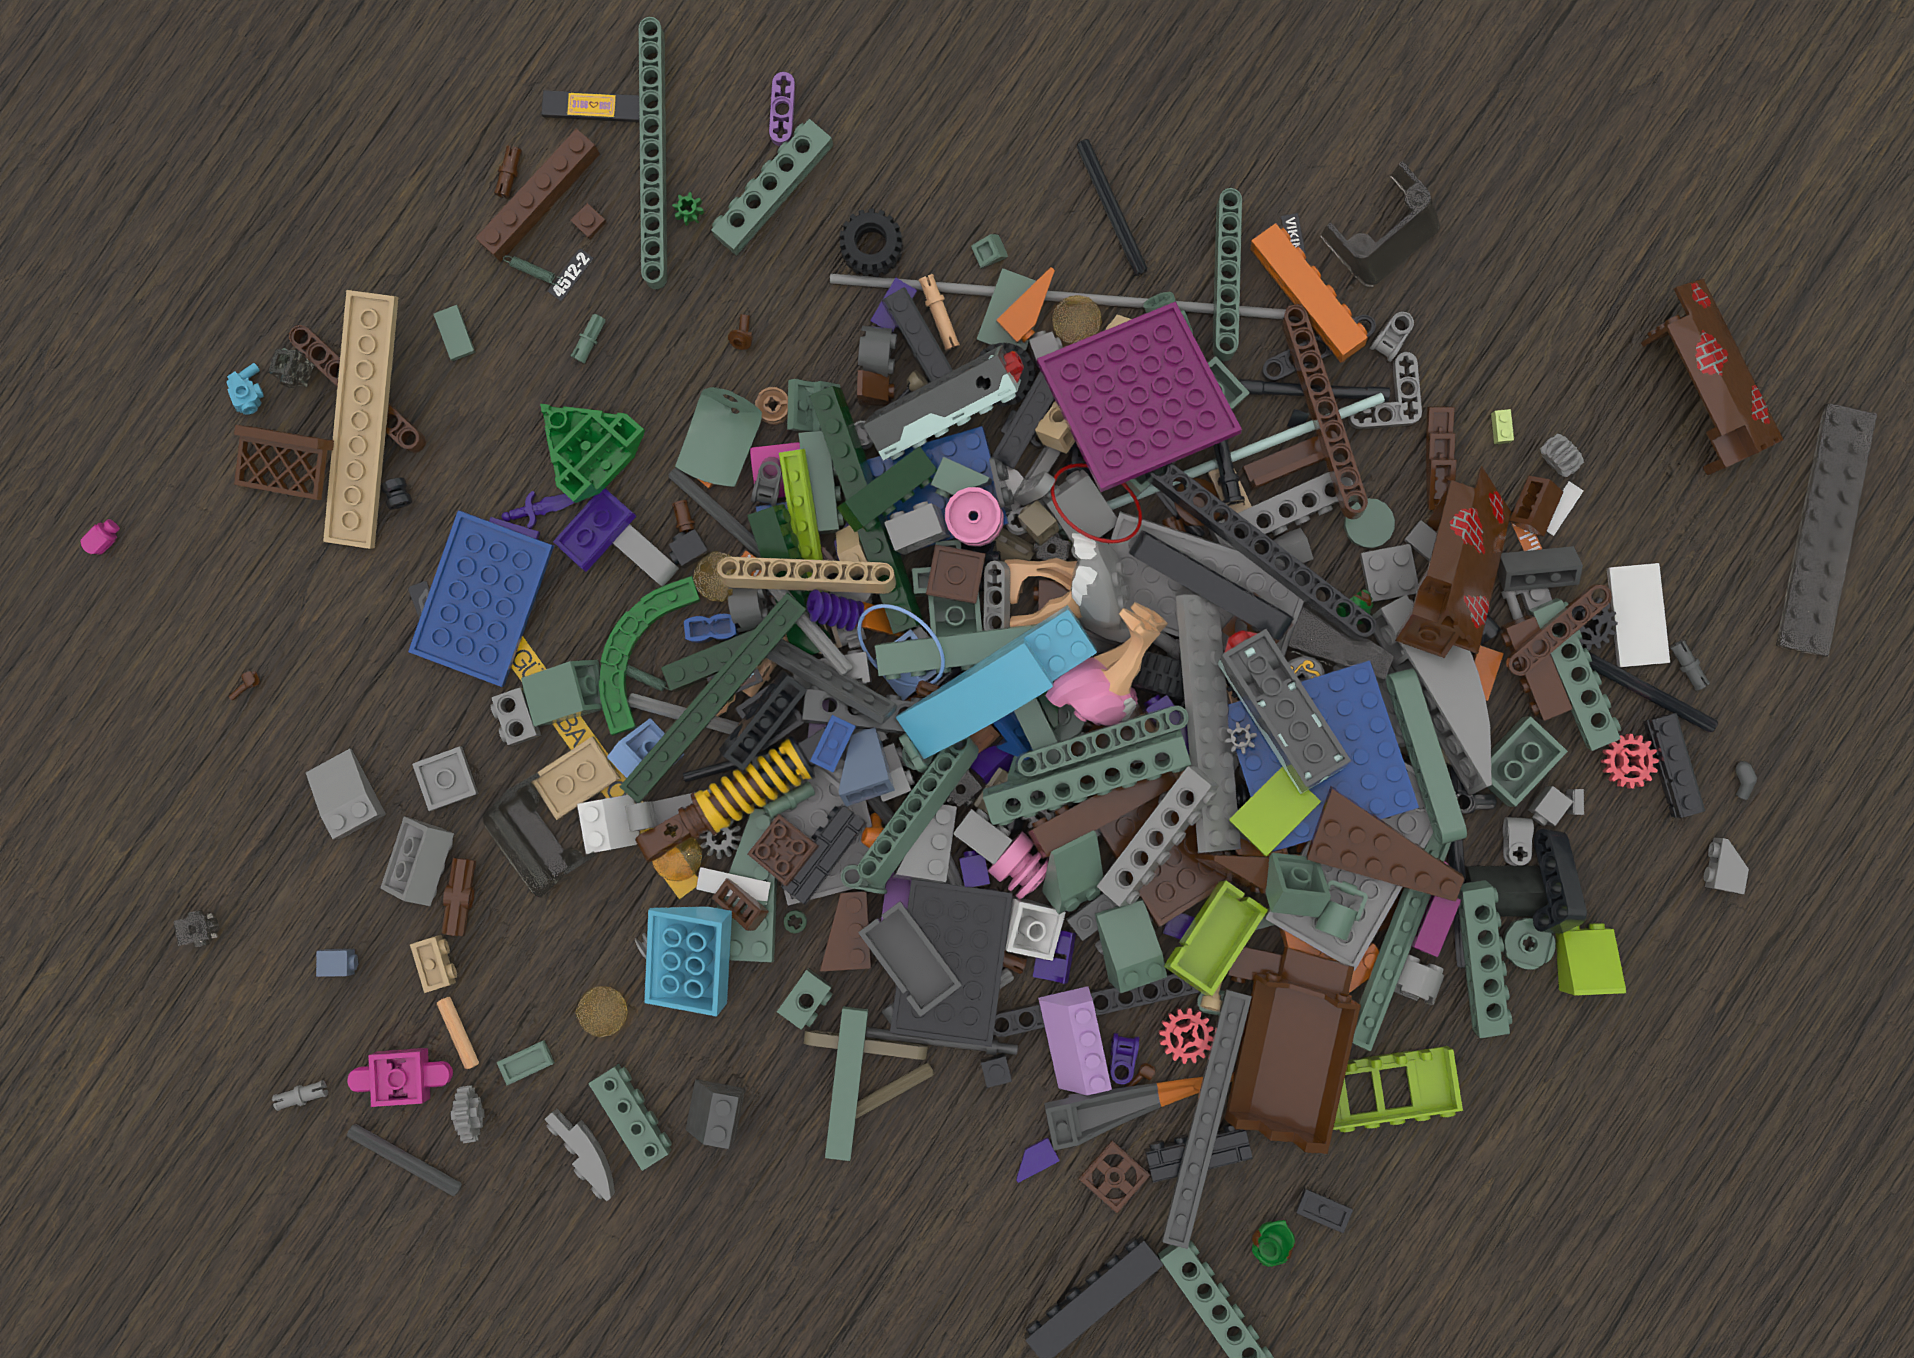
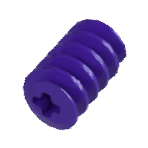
(834, 610)

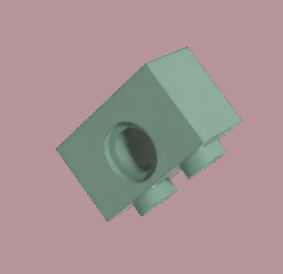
(792, 1007)

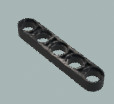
(1288, 369)

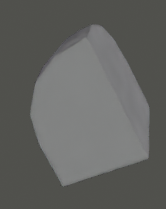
(1296, 544)

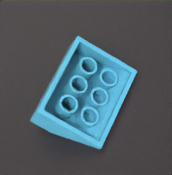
(688, 958)

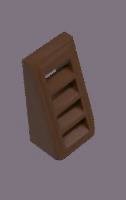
(757, 916)

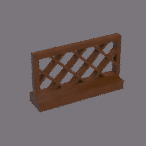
(281, 440)

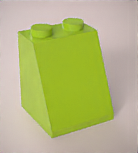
(1589, 961)

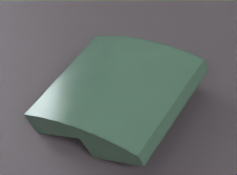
(800, 407)

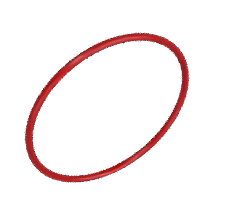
(1081, 531)

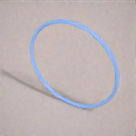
(918, 620)

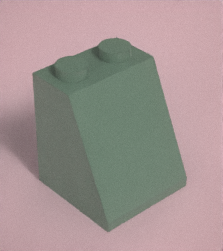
(563, 692)

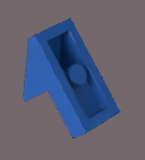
(1014, 738)

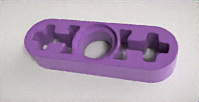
(789, 92)

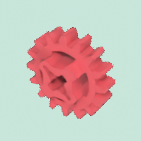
(1638, 754)
(1192, 1025)

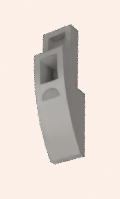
(592, 1161)

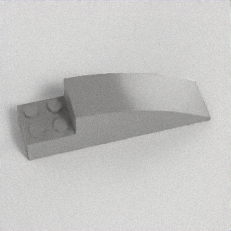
(1451, 694)

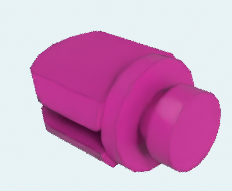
(100, 537)

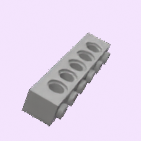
(1293, 500)
(1114, 882)

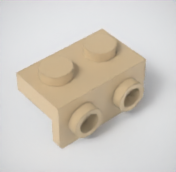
(433, 963)

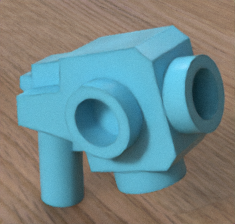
(243, 392)

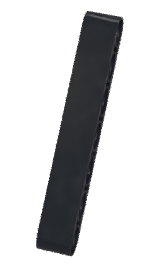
(1211, 585)

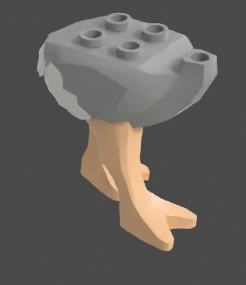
(1093, 585)

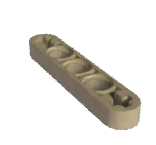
(871, 1045)

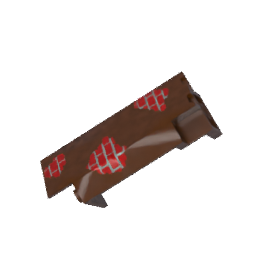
(1720, 377)
(1461, 571)

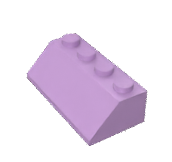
(1075, 1041)

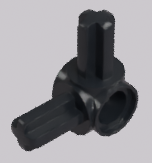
(1471, 802)

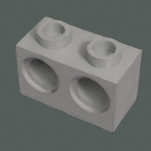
(519, 714)

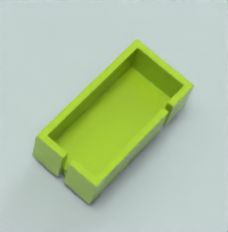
(1215, 938)

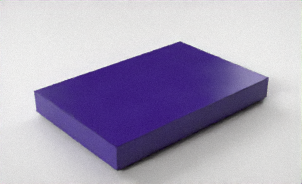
(594, 529)

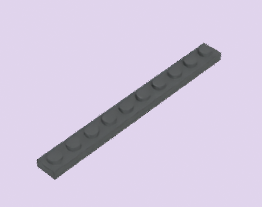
(1206, 1119)

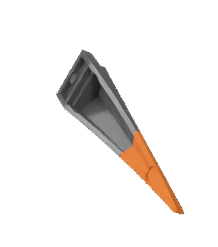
(1087, 1116)

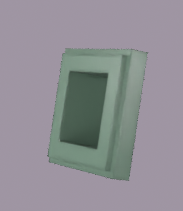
(989, 250)

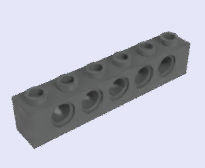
(814, 713)

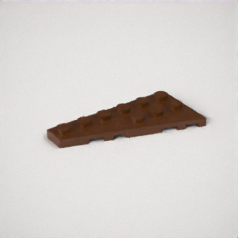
(1367, 846)

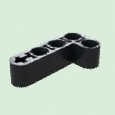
(1561, 884)

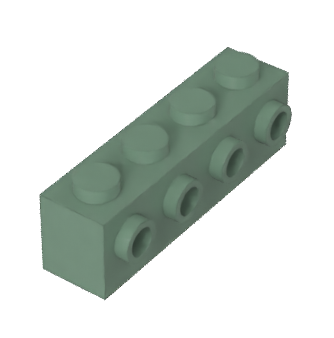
(630, 1116)

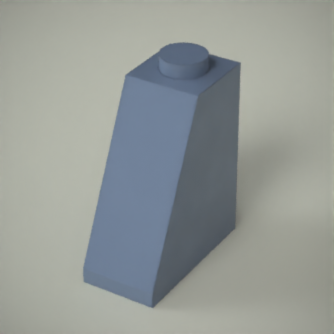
(865, 769)

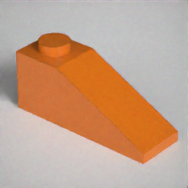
(1024, 312)

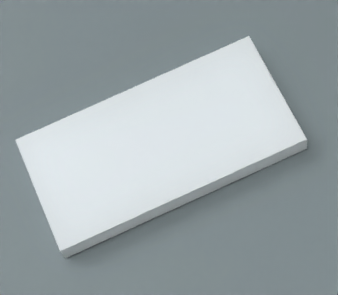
(1640, 615)

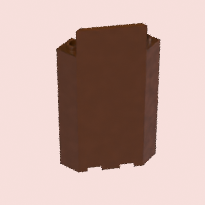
(1295, 1051)

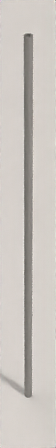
(1054, 295)

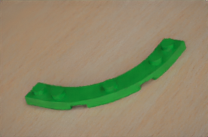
(622, 641)

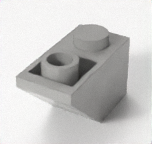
(1725, 868)

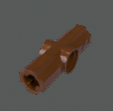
(458, 897)

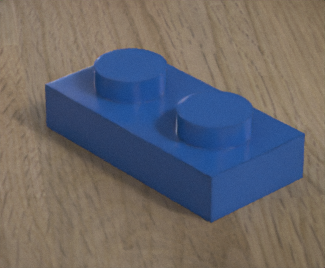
(832, 743)

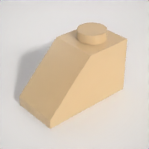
(850, 547)

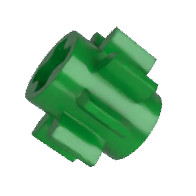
(688, 216)

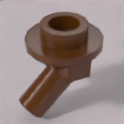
(741, 338)

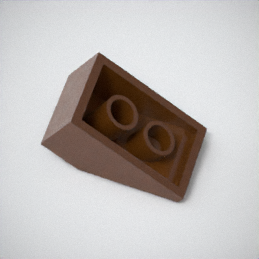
(1242, 869)

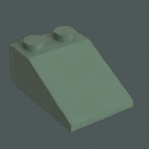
(1073, 873)
(1130, 946)

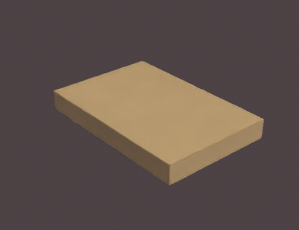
(575, 778)

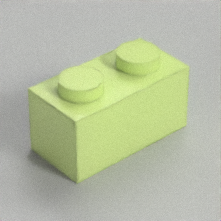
(1502, 426)

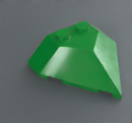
(589, 448)

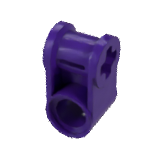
(1123, 1056)

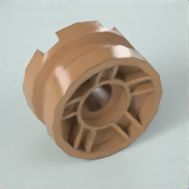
(769, 395)

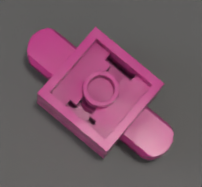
(399, 1077)

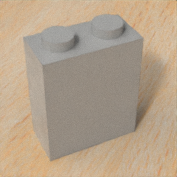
(1081, 505)

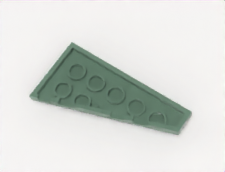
(756, 944)

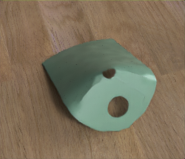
(718, 438)

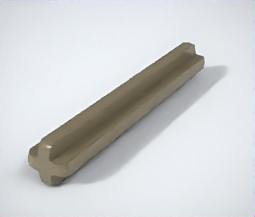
(894, 1089)

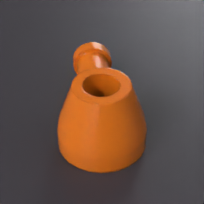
(871, 833)

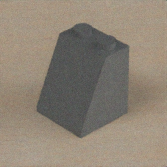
(715, 1113)

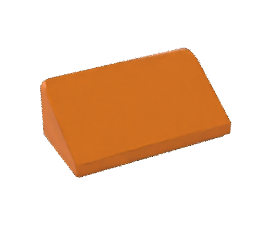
(877, 621)

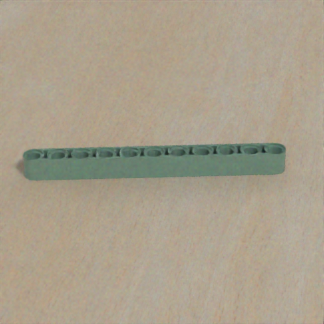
(648, 142)

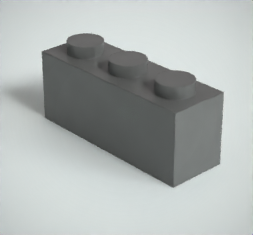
(1539, 569)

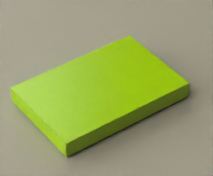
(1273, 812)

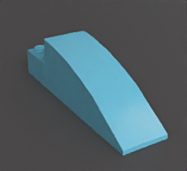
(998, 683)

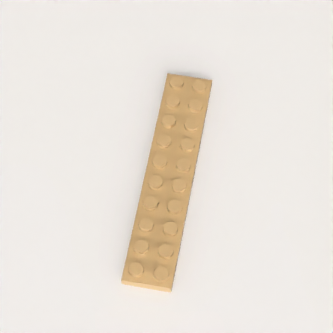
(360, 419)

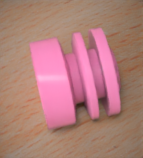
(1020, 865)

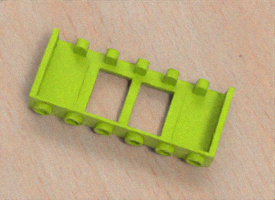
(1431, 1086)

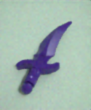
(532, 509)

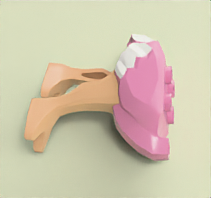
(1102, 684)

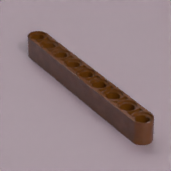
(1321, 422)

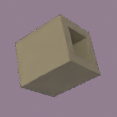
(1038, 522)

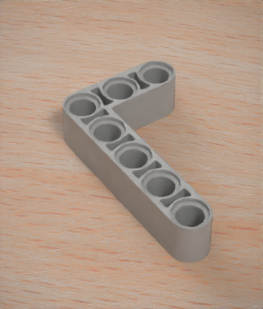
(650, 814)

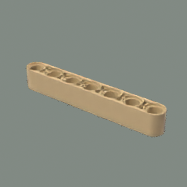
(797, 567)

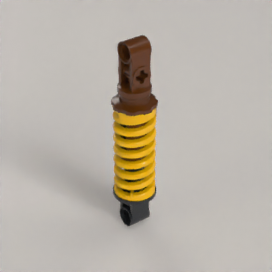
(713, 810)

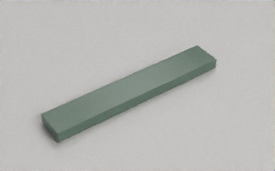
(846, 1083)

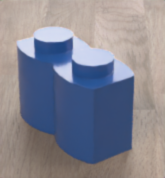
(703, 629)

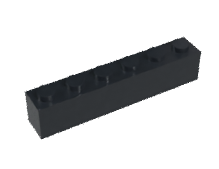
(1092, 1299)

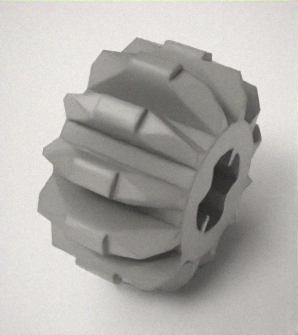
(1561, 455)
(725, 844)

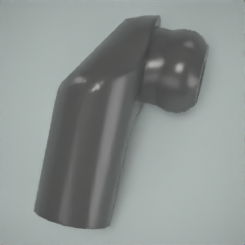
(1747, 779)

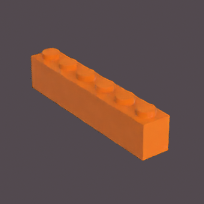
(1306, 289)

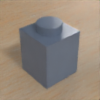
(336, 962)

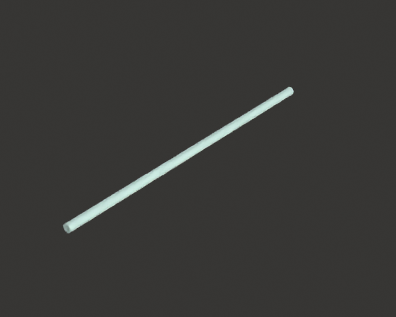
(1253, 448)

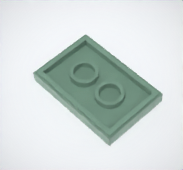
(1007, 291)

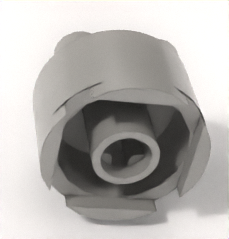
(1419, 980)

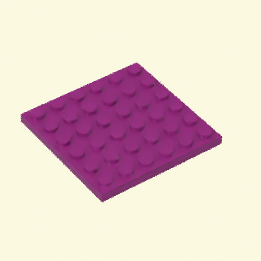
(1138, 396)

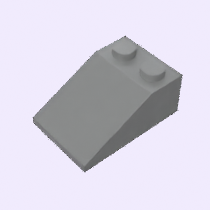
(344, 795)

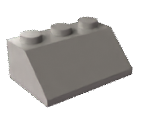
(417, 861)

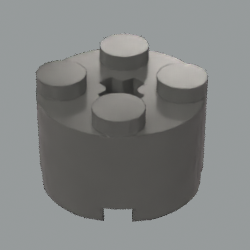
(876, 350)
(749, 607)

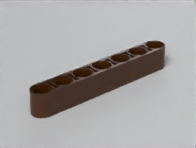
(331, 364)

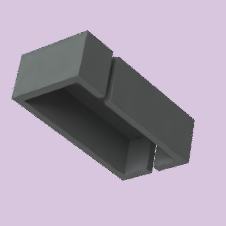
(910, 958)

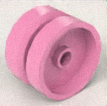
(989, 519)

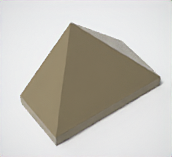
(1013, 546)

